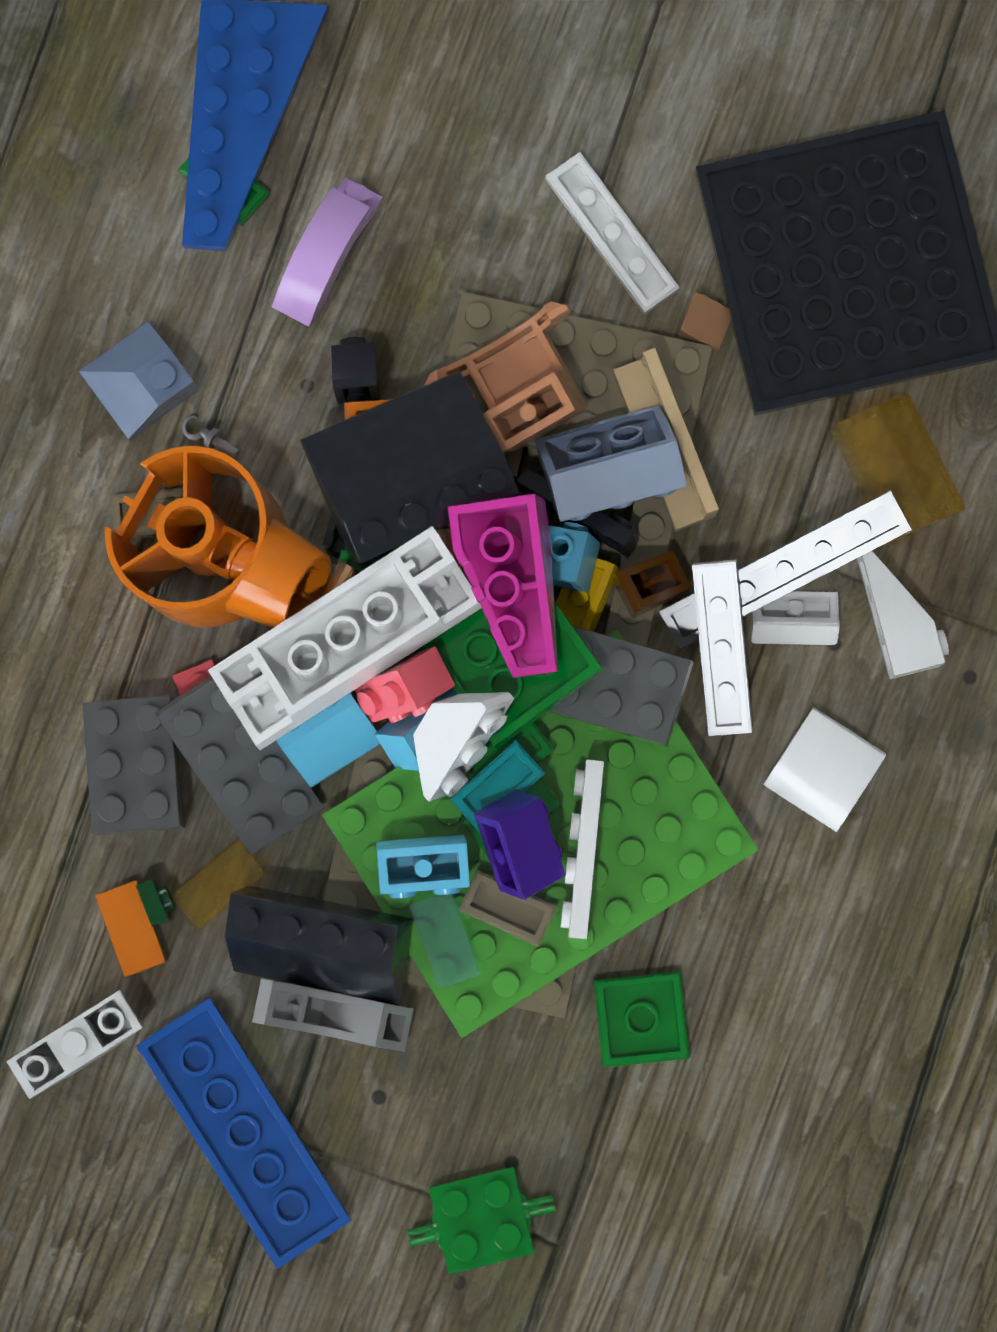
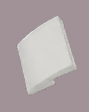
(825, 769)

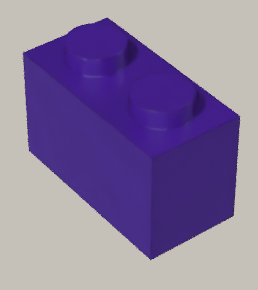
(520, 844)

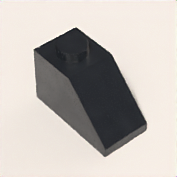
(354, 371)

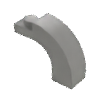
(332, 1015)

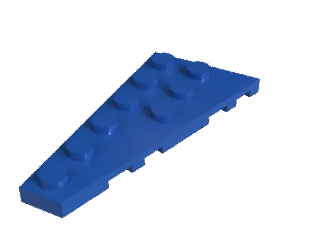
(241, 92)

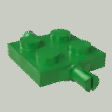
(481, 1220)

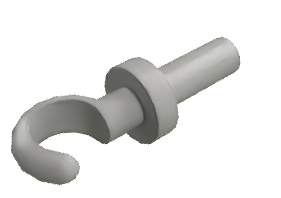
(211, 438)

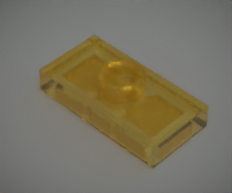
(210, 889)

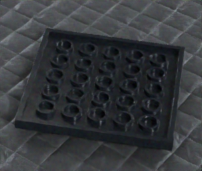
(849, 262)

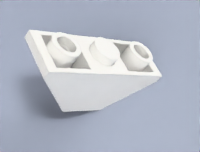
(455, 739)
(75, 1045)

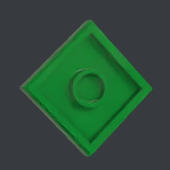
(641, 1019)

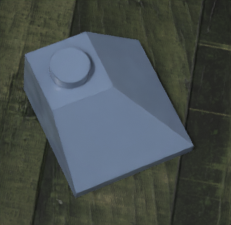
(139, 380)

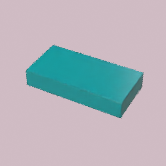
(506, 773)

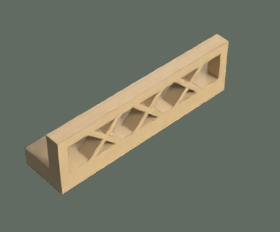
(644, 386)

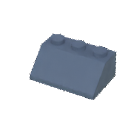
(611, 463)

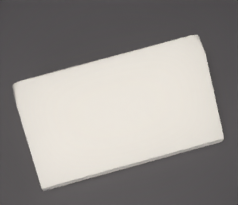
(798, 619)

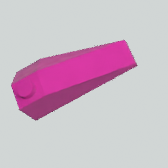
(510, 571)

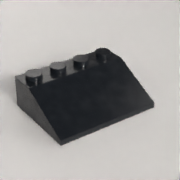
(405, 464)

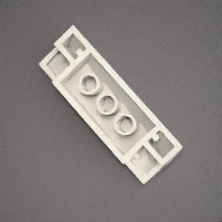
(345, 638)

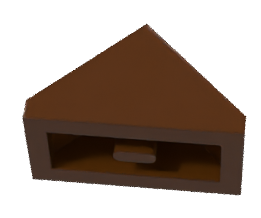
(651, 583)

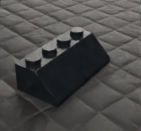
(318, 944)

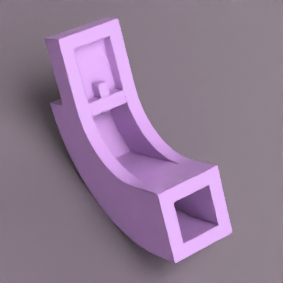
(323, 250)

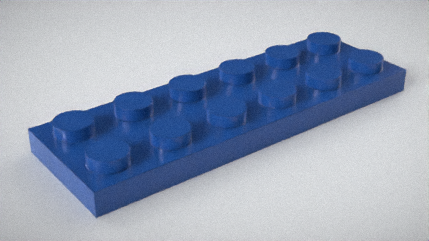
(243, 1133)

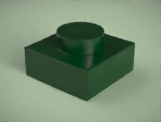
(156, 902)

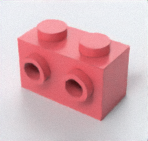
(405, 687)

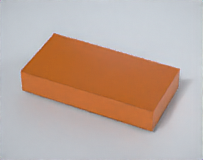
(130, 929)

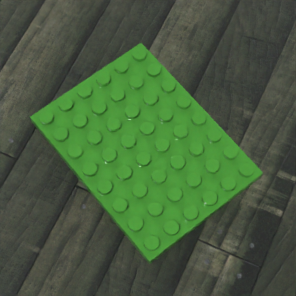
(656, 842)

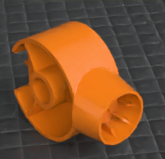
(268, 577)

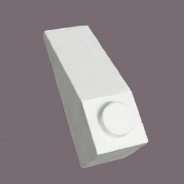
(902, 625)

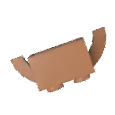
(522, 381)

